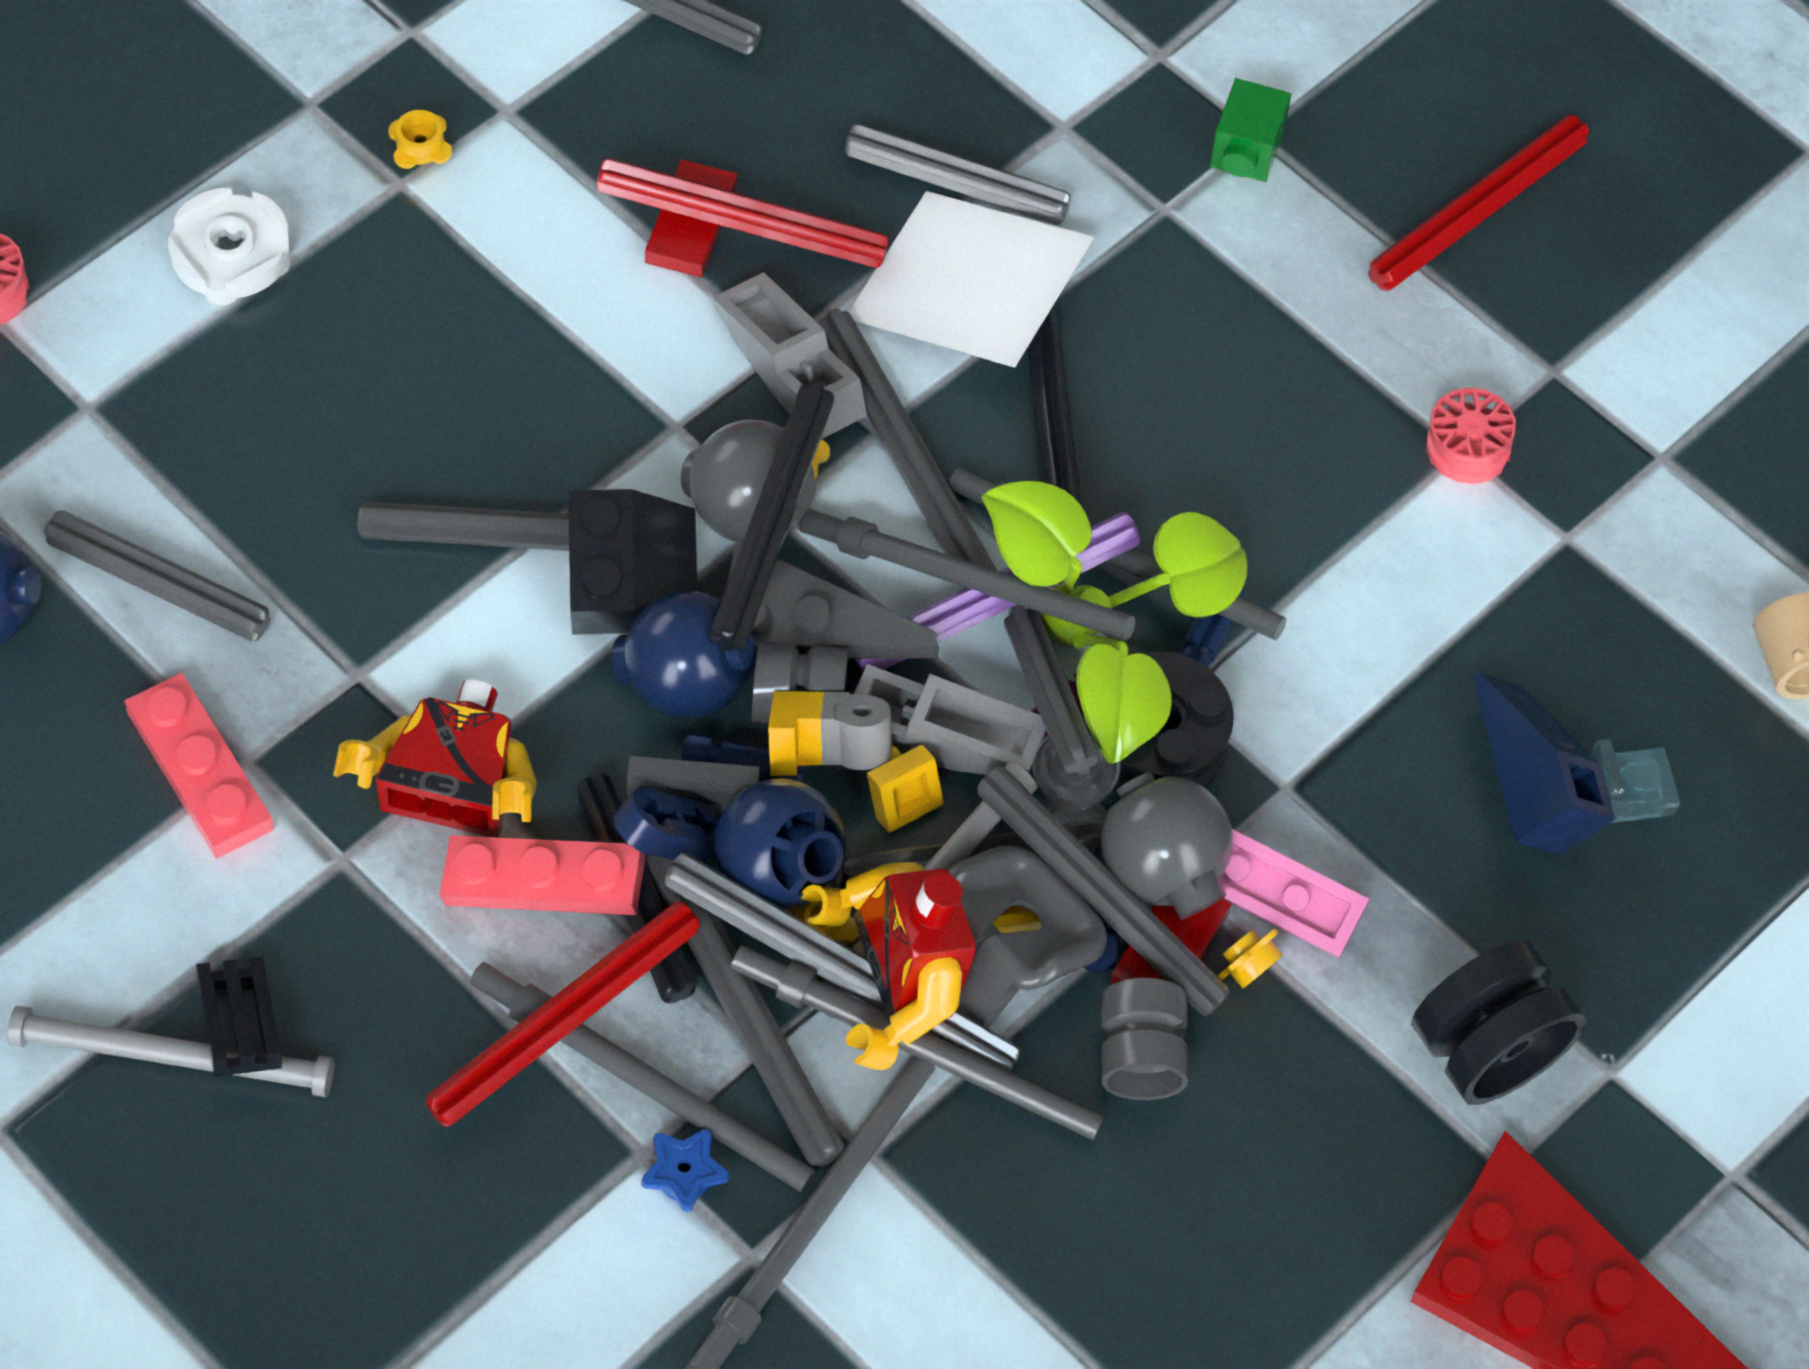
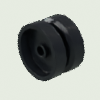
(1498, 1022)

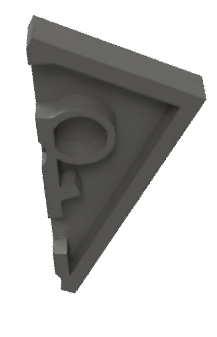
(815, 612)

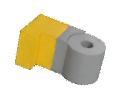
(828, 731)

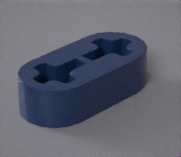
(667, 825)

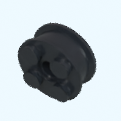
(1198, 721)

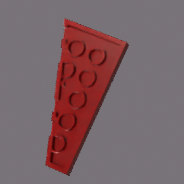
(1553, 1284)

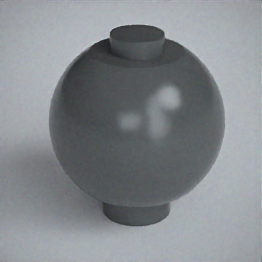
(730, 473)
(1168, 843)

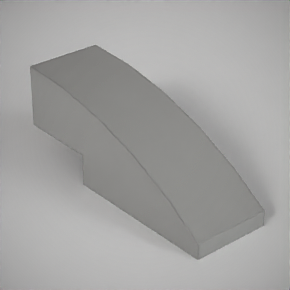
(788, 348)
(955, 723)

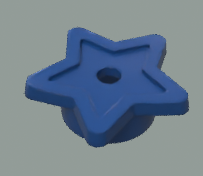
(678, 1185)

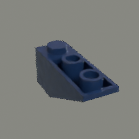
(1546, 776)

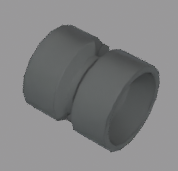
(784, 668)
(1144, 1039)

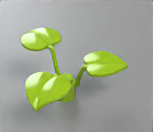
(1120, 693)

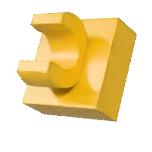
(905, 787)

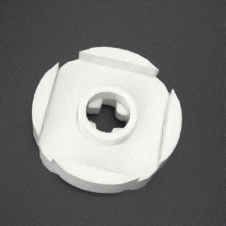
(234, 272)

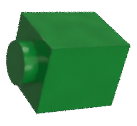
(1250, 130)

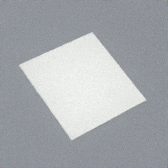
(970, 278)

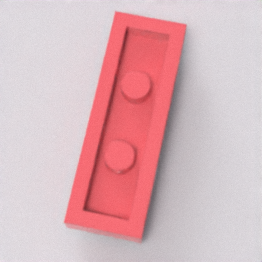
(199, 765)
(542, 875)

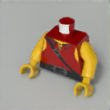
(447, 764)
(914, 946)

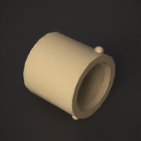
(1784, 641)

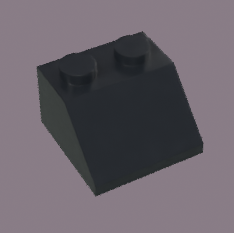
(625, 556)

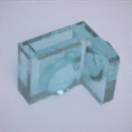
(1637, 782)

